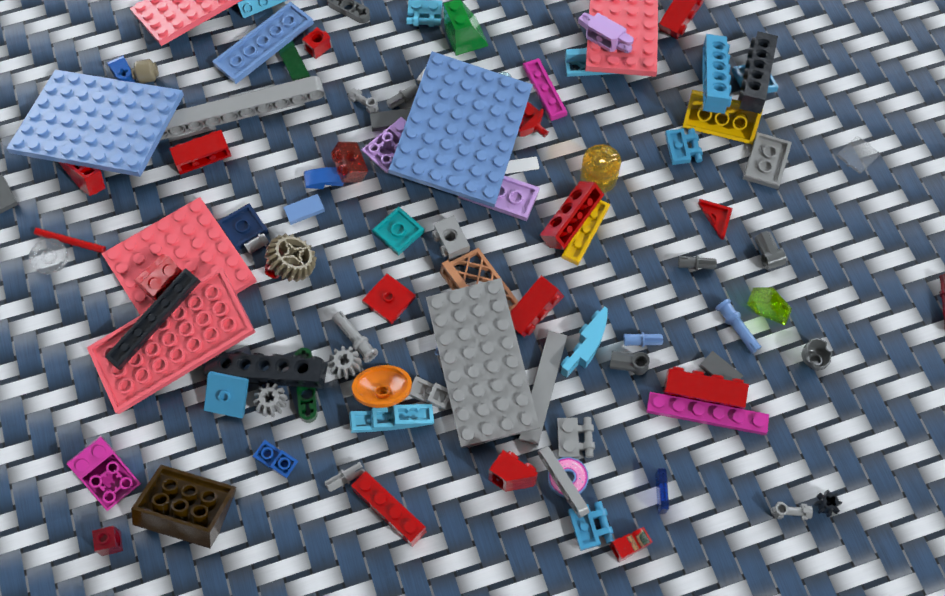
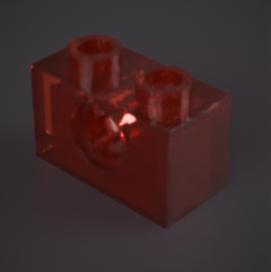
(349, 162)

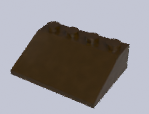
(183, 506)

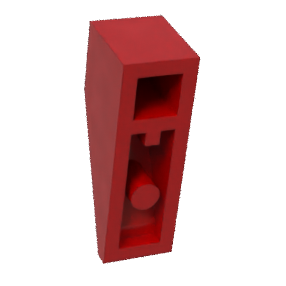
(86, 178)

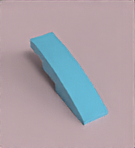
(391, 418)

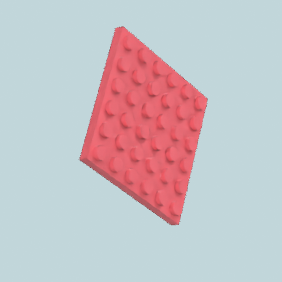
(190, 239)

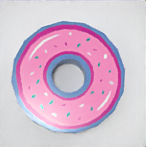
(578, 471)

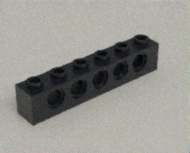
(757, 72)
(312, 378)

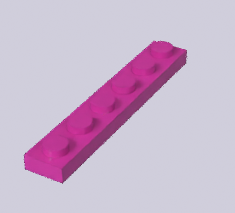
(707, 413)

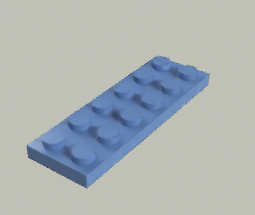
(263, 42)

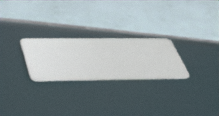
(522, 165)

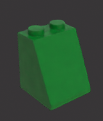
(462, 28)

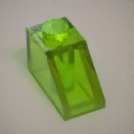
(769, 304)

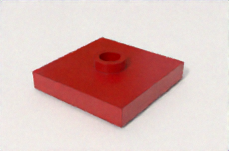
(389, 298)

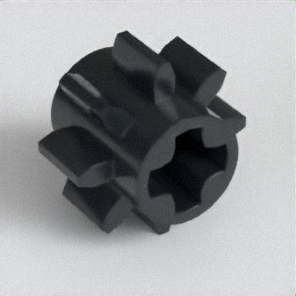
(834, 502)

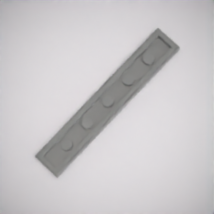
(545, 382)

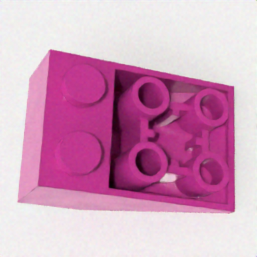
(103, 473)

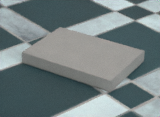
(767, 160)

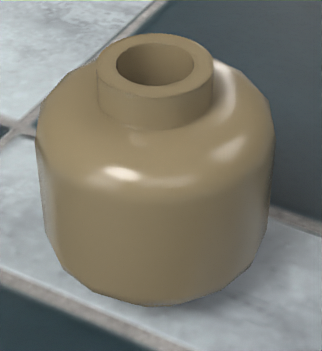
(145, 71)

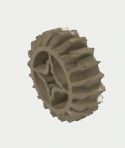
(290, 257)

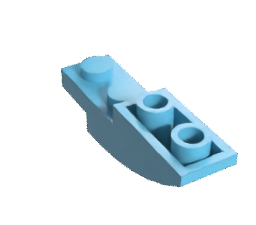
(589, 343)

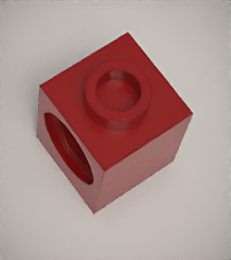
(316, 42)

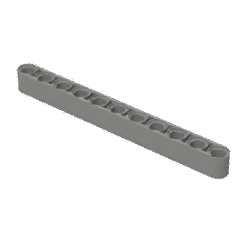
(244, 106)

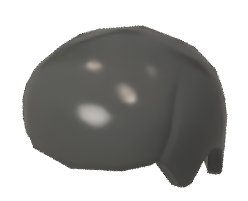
(816, 354)

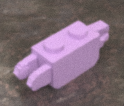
(606, 33)

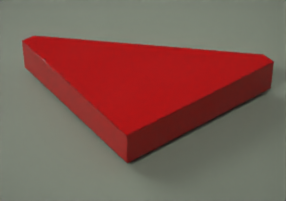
(717, 215)

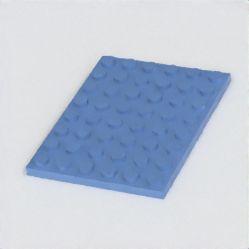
(96, 122)
(461, 129)

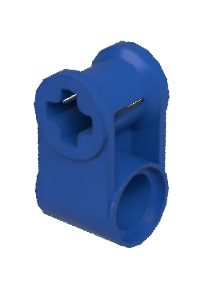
(121, 69)

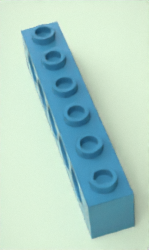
(716, 74)

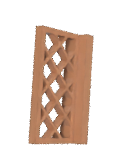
(455, 280)

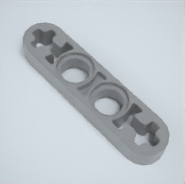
(563, 482)

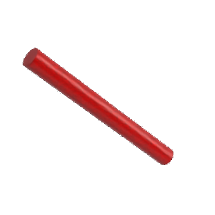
(69, 240)

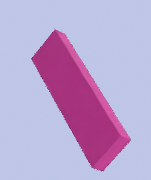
(545, 89)

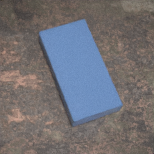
(304, 209)

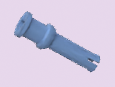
(733, 318)

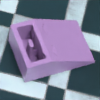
(383, 147)

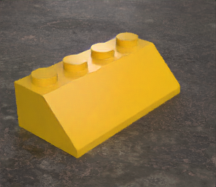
(734, 124)

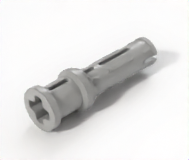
(360, 342)

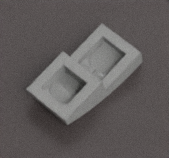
(429, 393)

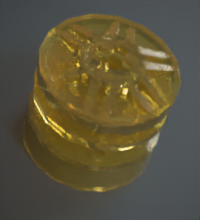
(601, 165)

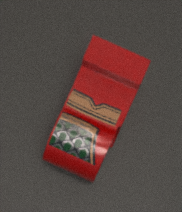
(630, 544)

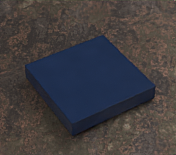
(242, 226)

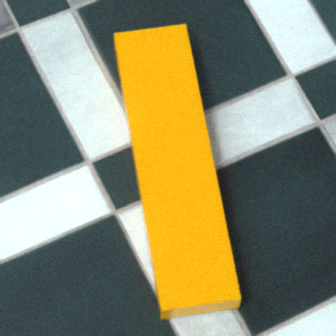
(580, 242)

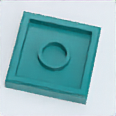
(398, 230)

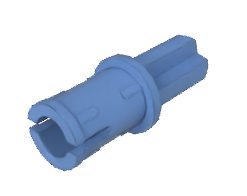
(642, 339)

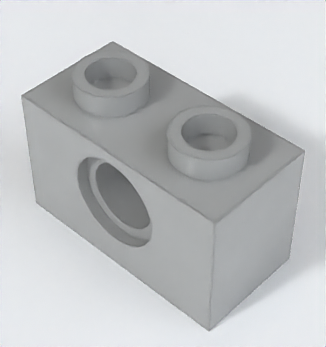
(450, 229)

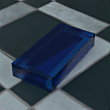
(662, 491)

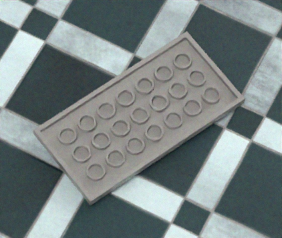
(482, 363)

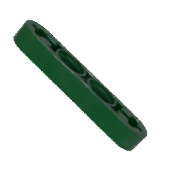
(302, 407)

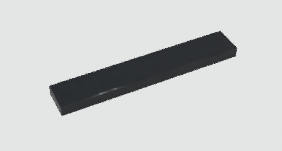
(152, 319)

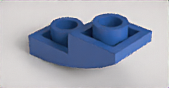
(320, 177)
(275, 459)

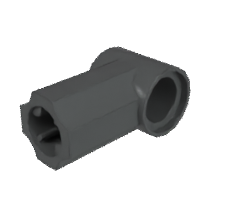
(771, 255)
(626, 362)

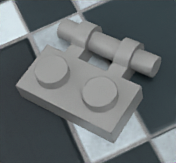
(569, 440)

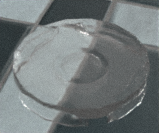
(48, 256)

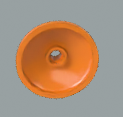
(381, 386)

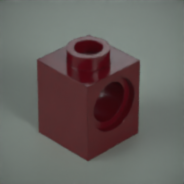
(107, 540)

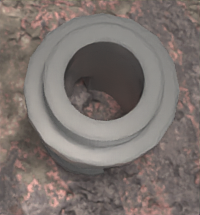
(256, 243)

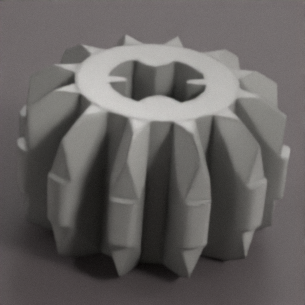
(342, 356)
(268, 393)

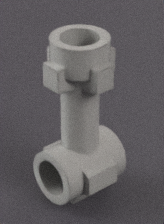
(370, 103)
(782, 509)

